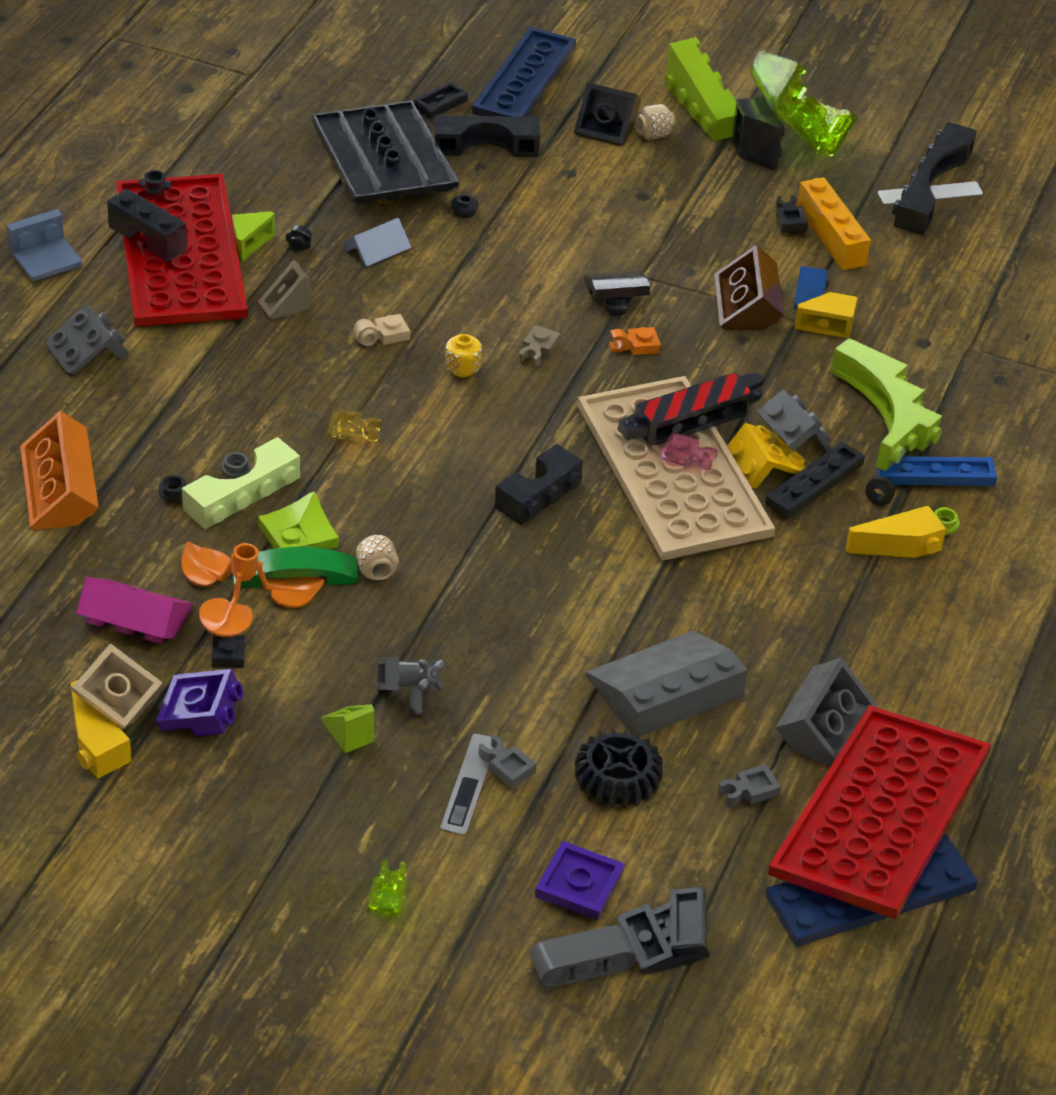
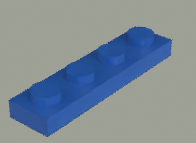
(941, 471)

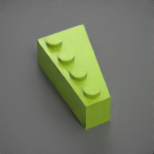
(700, 88)

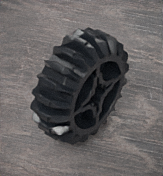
(618, 758)

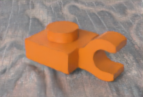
(638, 340)

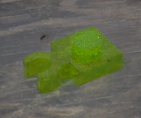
(389, 891)

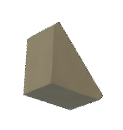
(287, 294)

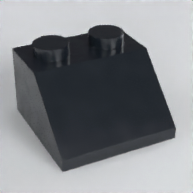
(607, 113)

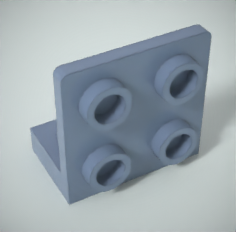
(41, 246)

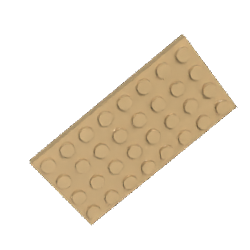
(678, 505)

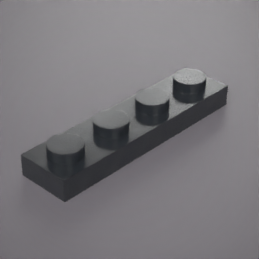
(814, 480)

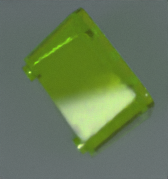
(782, 89)

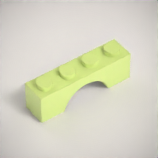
(214, 499)

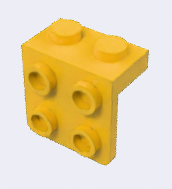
(760, 451)

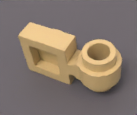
(387, 329)

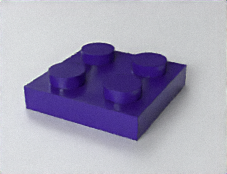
(579, 880)

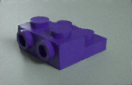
(201, 702)

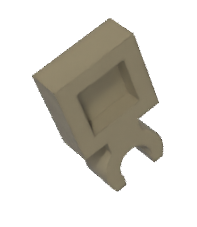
(539, 343)

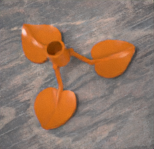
(227, 618)

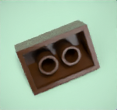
(749, 292)

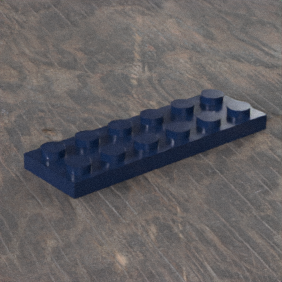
(525, 74)
(815, 916)

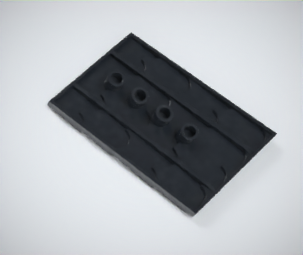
(384, 152)

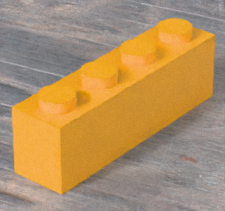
(834, 224)

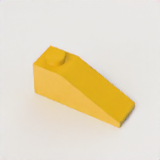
(900, 535)
(100, 741)

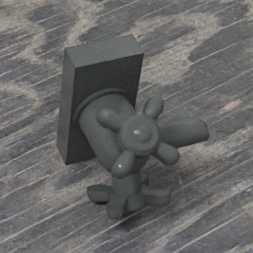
(413, 674)

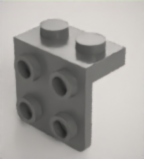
(84, 338)
(793, 423)

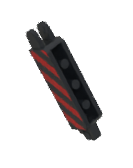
(693, 408)

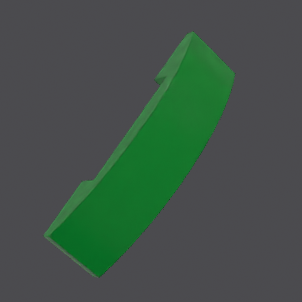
(305, 562)

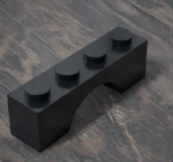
(515, 134)

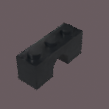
(164, 232)
(554, 476)

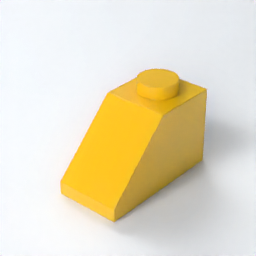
(827, 315)

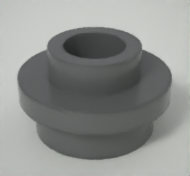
(235, 465)

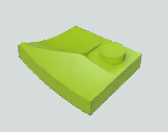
(299, 525)

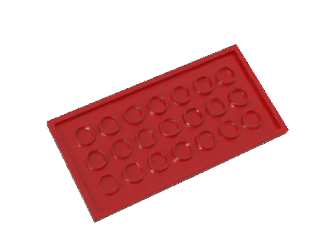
(202, 280)
(880, 811)

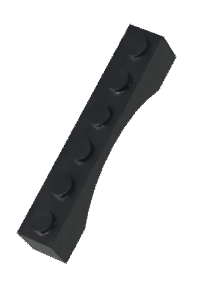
(917, 202)

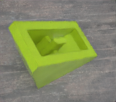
(252, 231)
(351, 726)

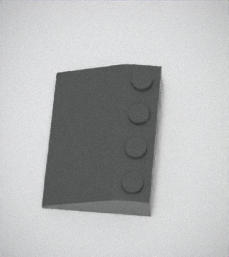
(669, 682)

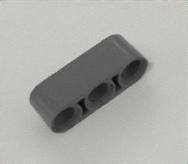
(582, 956)

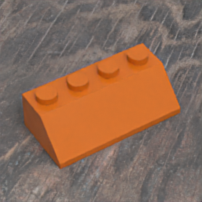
(59, 474)

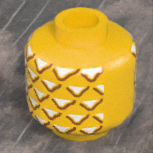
(463, 355)

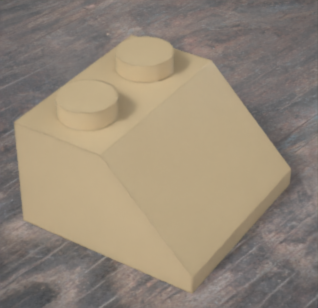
(117, 687)

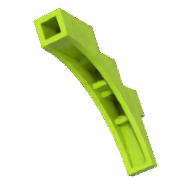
(899, 402)

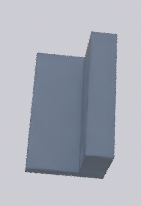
(379, 242)

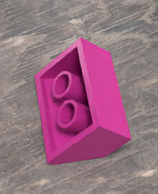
(132, 609)

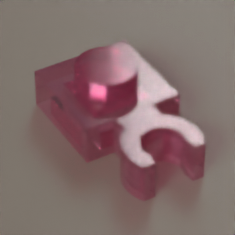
(686, 450)

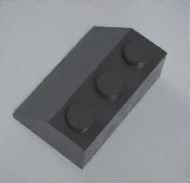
(824, 711)

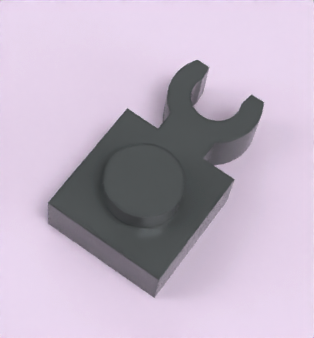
(508, 765)
(753, 784)

